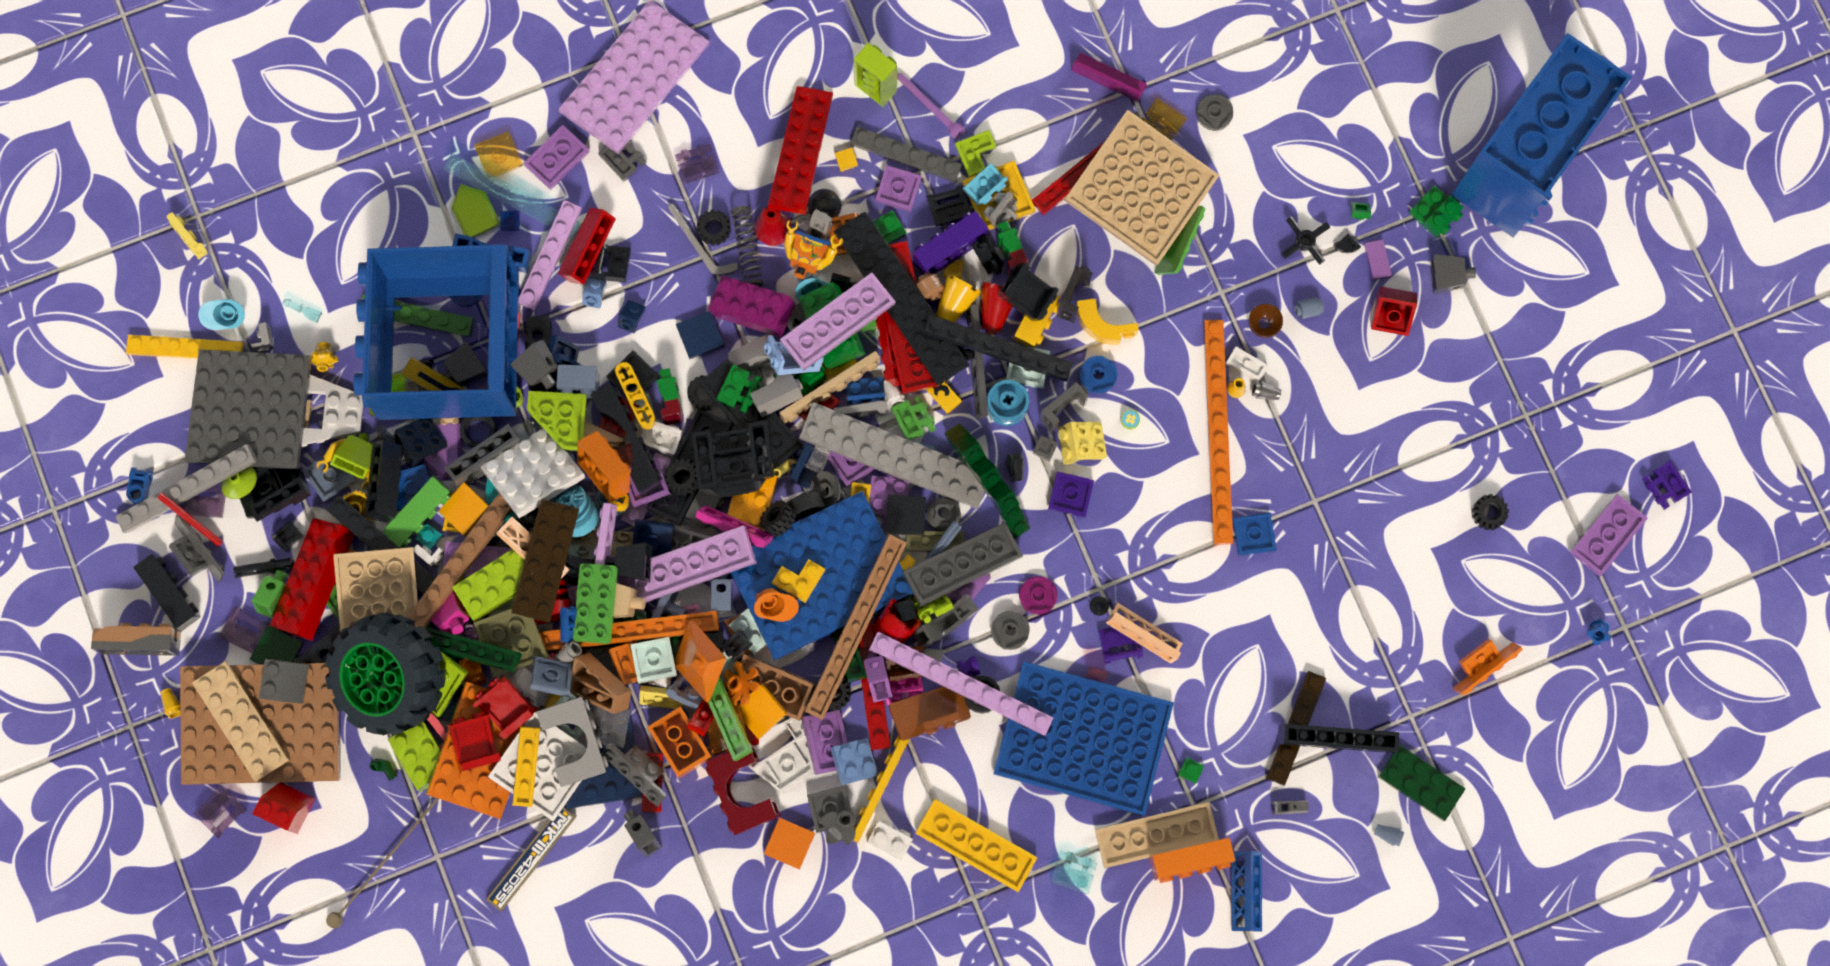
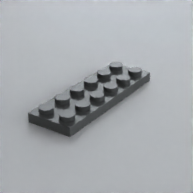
(962, 564)

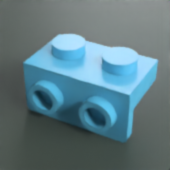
(985, 184)

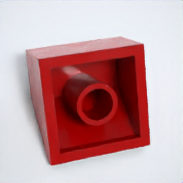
(1394, 311)

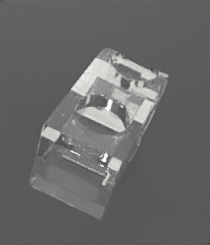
(818, 459)

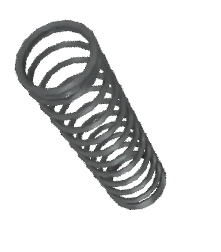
(758, 282)

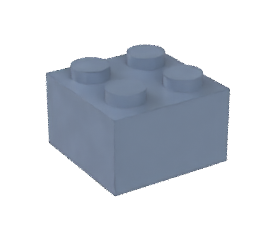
(578, 379)

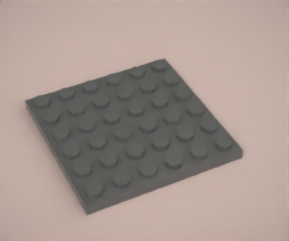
(250, 402)

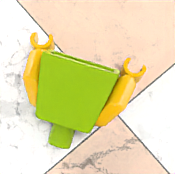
(351, 456)

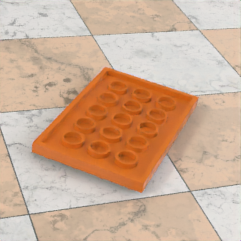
(470, 787)

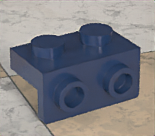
(563, 351)
(799, 473)

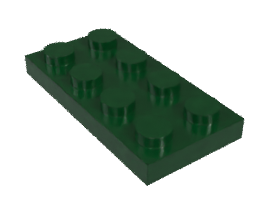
(1422, 783)

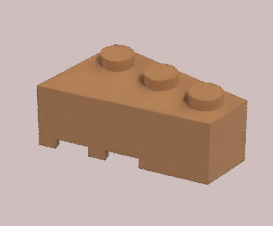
(598, 685)

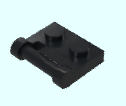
(949, 211)
(618, 264)

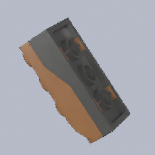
(137, 640)

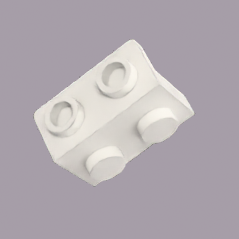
(662, 438)

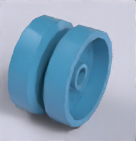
(1010, 392)

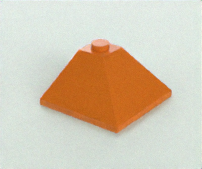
(699, 661)

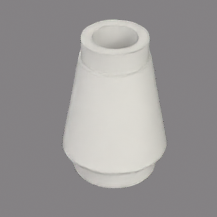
(893, 394)

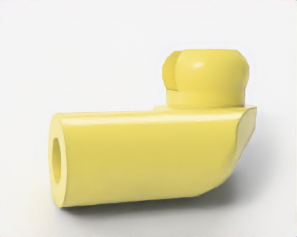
(784, 467)

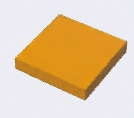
(464, 509)
(762, 712)

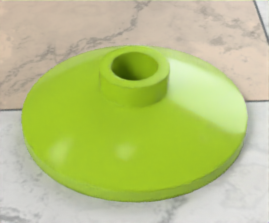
(239, 484)

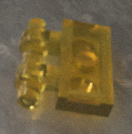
(1165, 116)

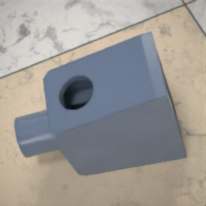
(722, 600)

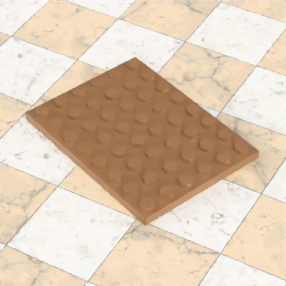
(304, 731)

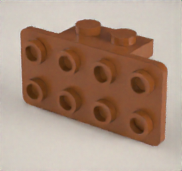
(928, 713)

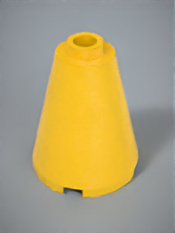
(956, 298)

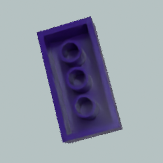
(950, 244)

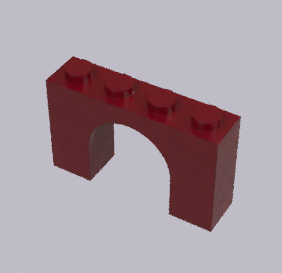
(740, 818)

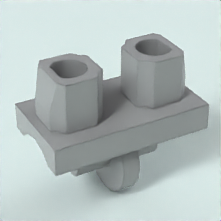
(1004, 210)

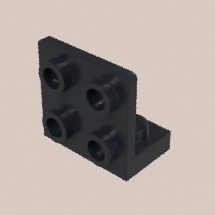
(419, 440)

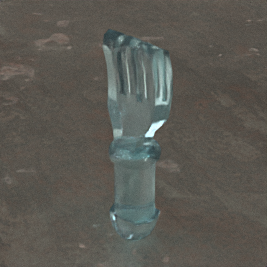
(309, 313)

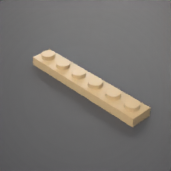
(835, 384)

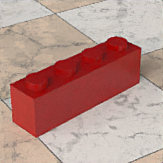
(586, 246)

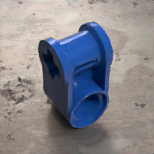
(139, 482)

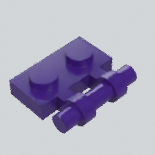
(1671, 482)

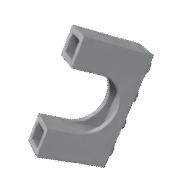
(780, 391)
(591, 762)

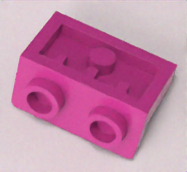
(904, 689)

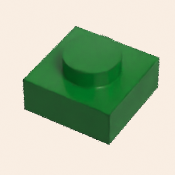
(1360, 210)
(1191, 770)

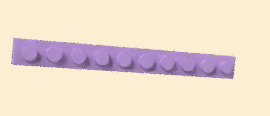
(961, 683)

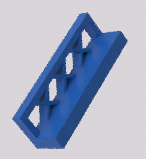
(1252, 892)

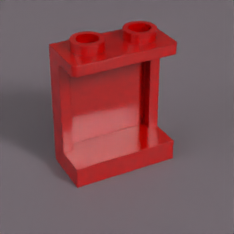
(504, 705)
(473, 742)

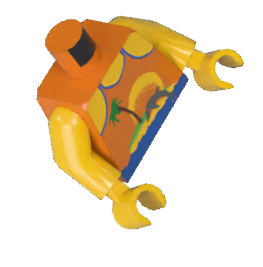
(808, 252)

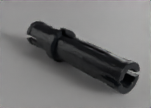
(263, 567)

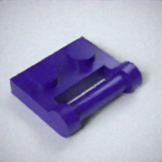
(1113, 638)

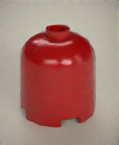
(891, 626)

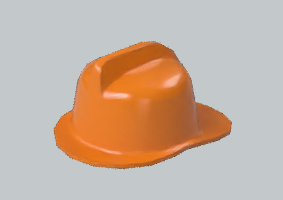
(775, 605)

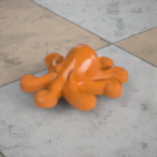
(740, 684)

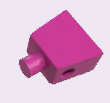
(451, 615)

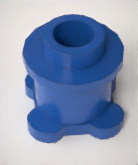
(1599, 631)

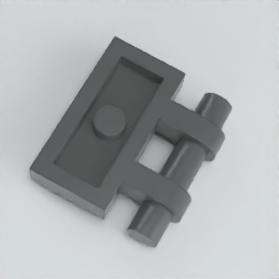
(619, 163)

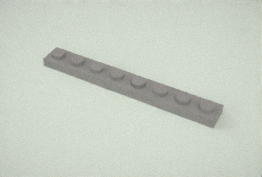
(187, 488)

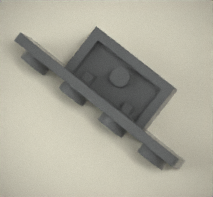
(193, 553)
(638, 770)

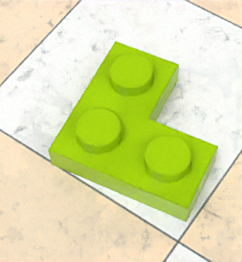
(971, 149)

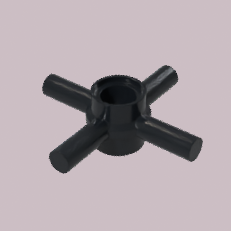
(1299, 245)

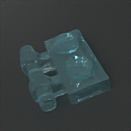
(1072, 878)

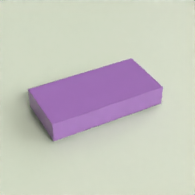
(1377, 259)

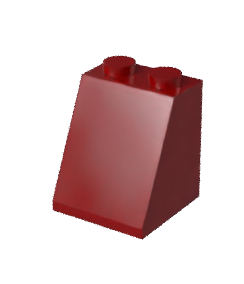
(284, 807)

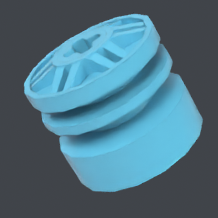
(588, 511)

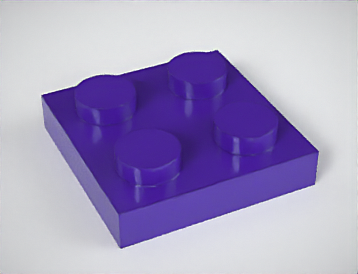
(1071, 494)

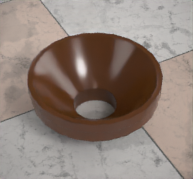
(1268, 312)

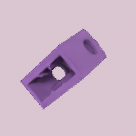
(877, 673)

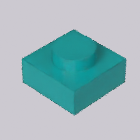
(429, 537)

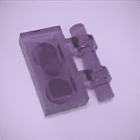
(697, 168)

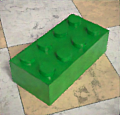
(847, 350)

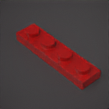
(891, 372)

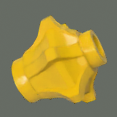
(324, 357)

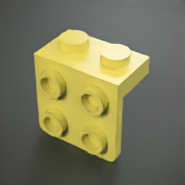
(1081, 442)

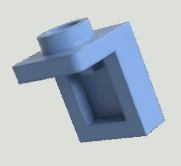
(593, 292)

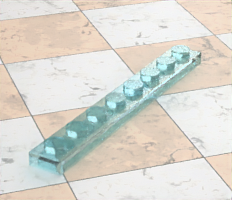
(504, 192)

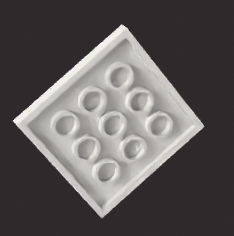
(532, 472)
(554, 750)

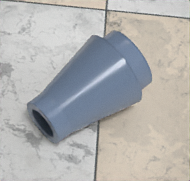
(1389, 834)

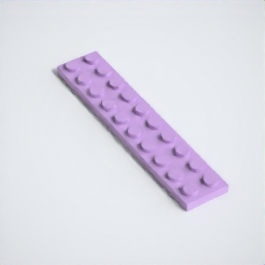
(691, 565)

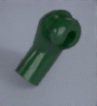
(383, 766)

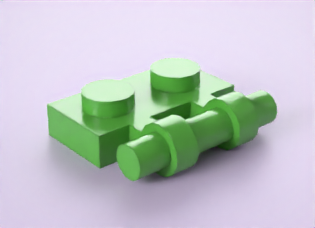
(908, 421)

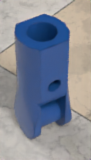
(567, 624)

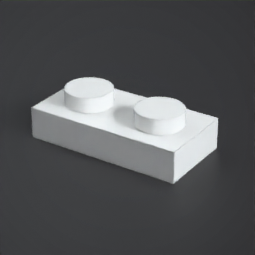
(1247, 364)

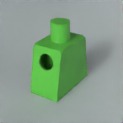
(269, 594)

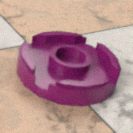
(1038, 595)

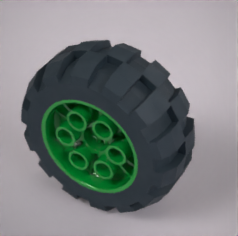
(416, 671)

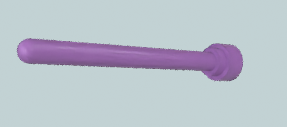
(955, 129)

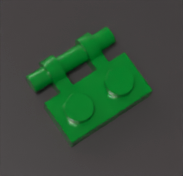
(733, 386)

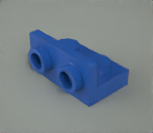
(865, 391)

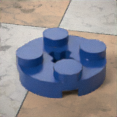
(1104, 366)

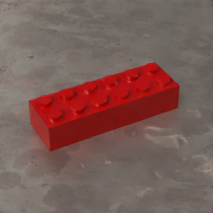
(311, 579)

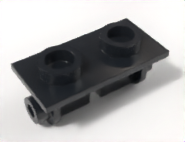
(987, 255)

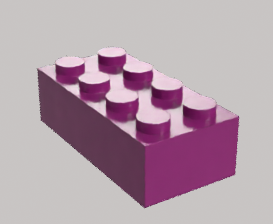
(751, 306)

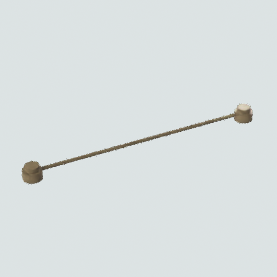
(334, 919)

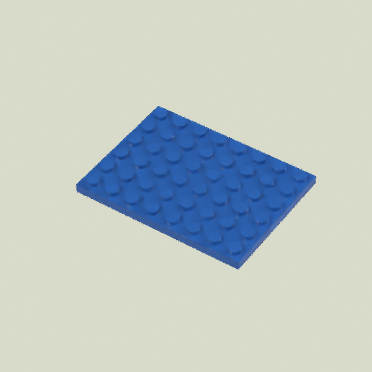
(842, 541)
(1097, 746)

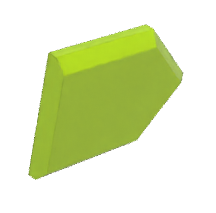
(474, 211)

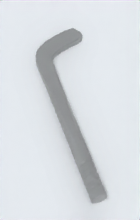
(716, 270)

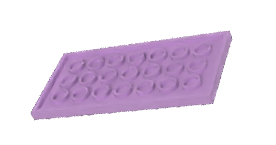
(634, 76)

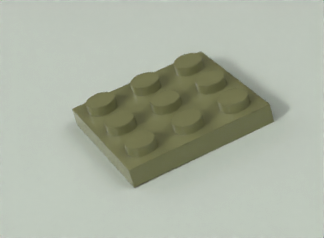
(512, 633)

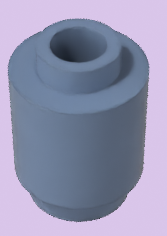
(1309, 308)

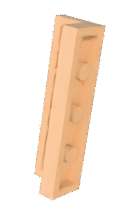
(518, 538)
(1142, 636)

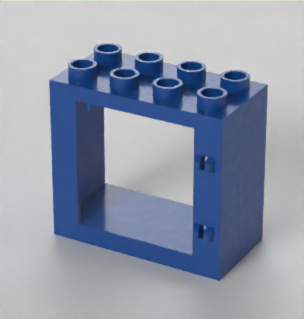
(1541, 136)
(436, 273)

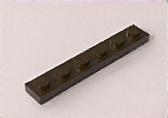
(1300, 715)

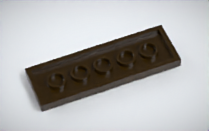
(545, 560)

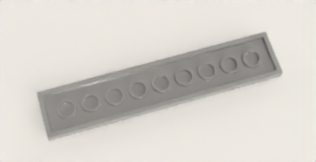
(891, 454)

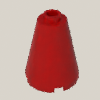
(771, 227)
(994, 309)

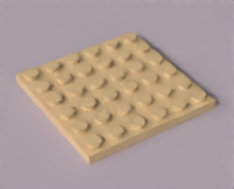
(1141, 187)

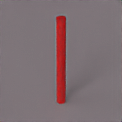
(190, 519)

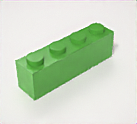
(418, 509)

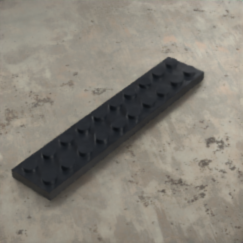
(910, 311)

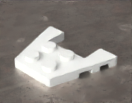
(341, 412)
(788, 764)

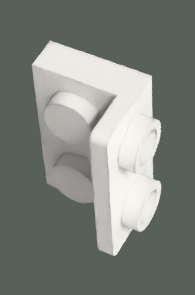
(890, 840)

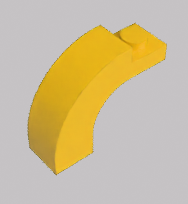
(1099, 329)

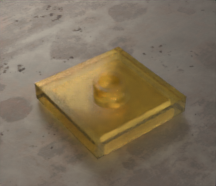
(498, 154)

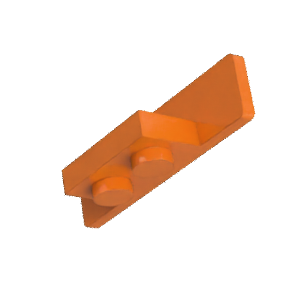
(1483, 662)

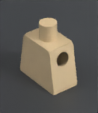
(627, 601)

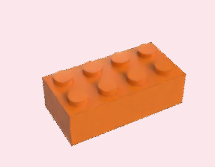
(1192, 859)

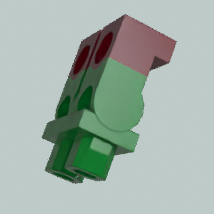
(1010, 245)
(668, 390)

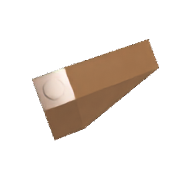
(787, 687)

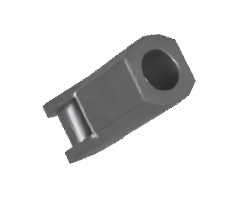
(1293, 807)

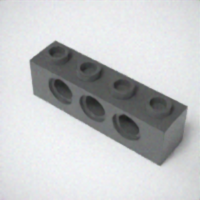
(468, 466)

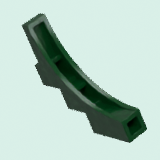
(989, 478)

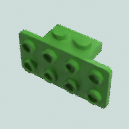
(1174, 257)
(595, 603)

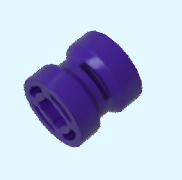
(969, 667)

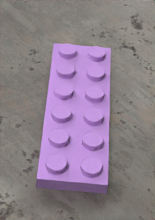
(837, 321)

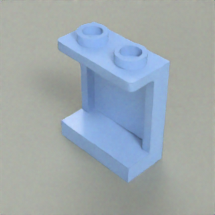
(782, 360)

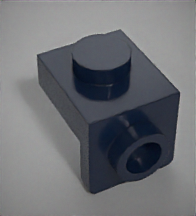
(631, 316)

